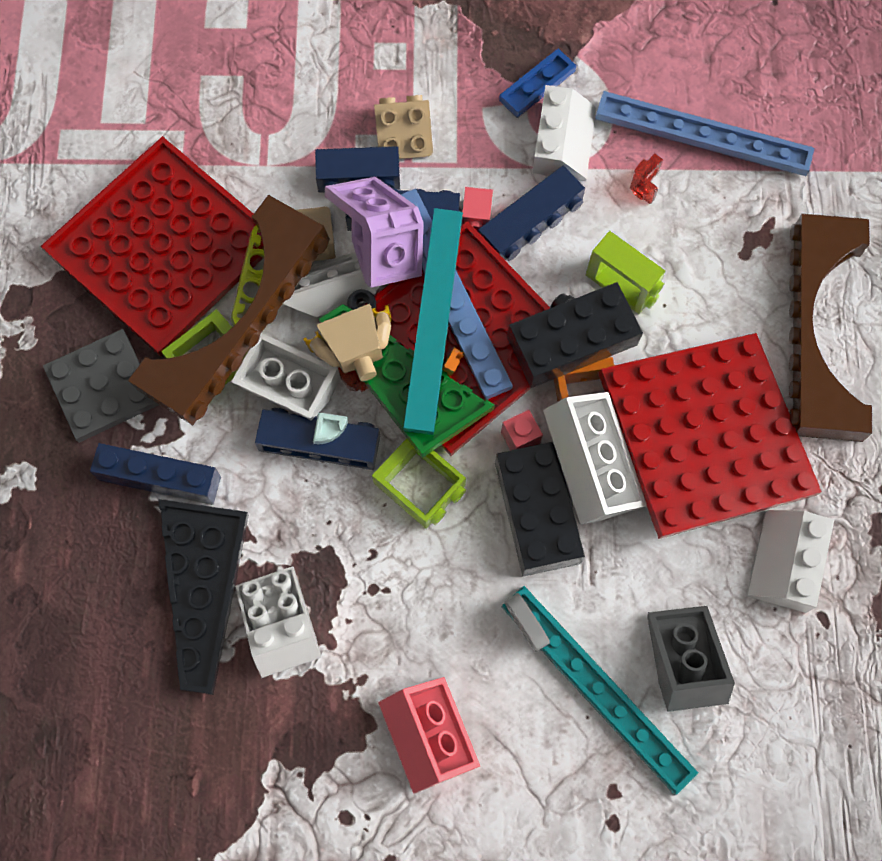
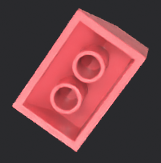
(428, 734)

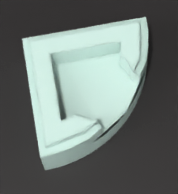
(329, 427)

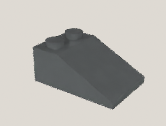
(689, 659)

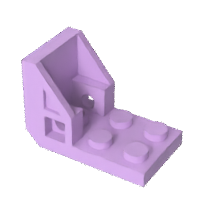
(384, 230)

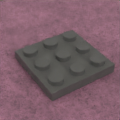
(96, 387)

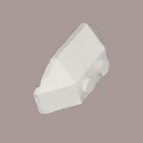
(329, 286)

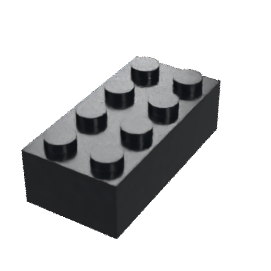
(574, 334)
(539, 509)

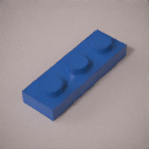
(531, 86)

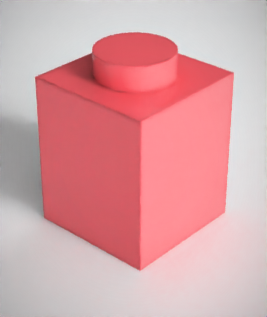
(477, 206)
(521, 431)

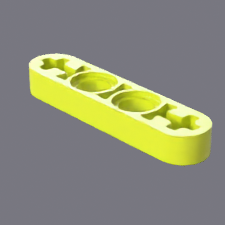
(247, 275)

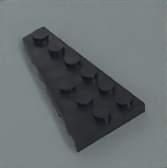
(202, 572)

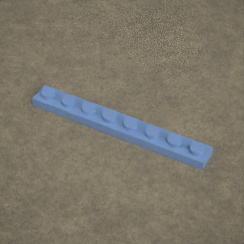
(705, 133)
(466, 324)

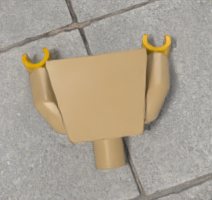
(353, 340)

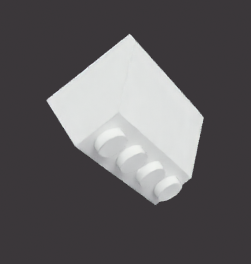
(594, 457)

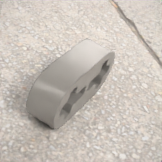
(527, 622)

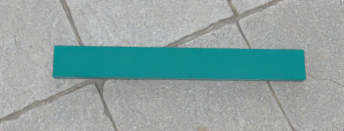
(433, 322)
(610, 700)

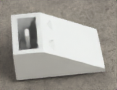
(277, 622)

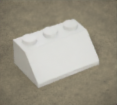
(564, 133)
(287, 377)
(791, 559)

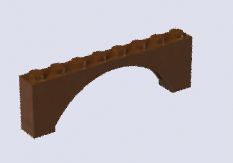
(192, 380)
(820, 401)

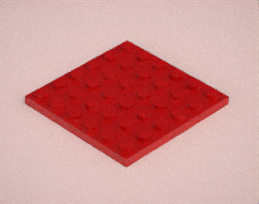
(157, 245)
(499, 300)
(708, 434)

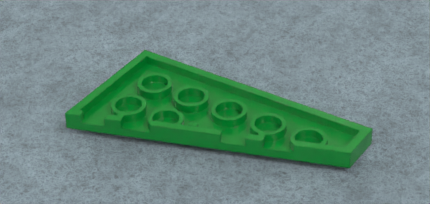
(456, 402)

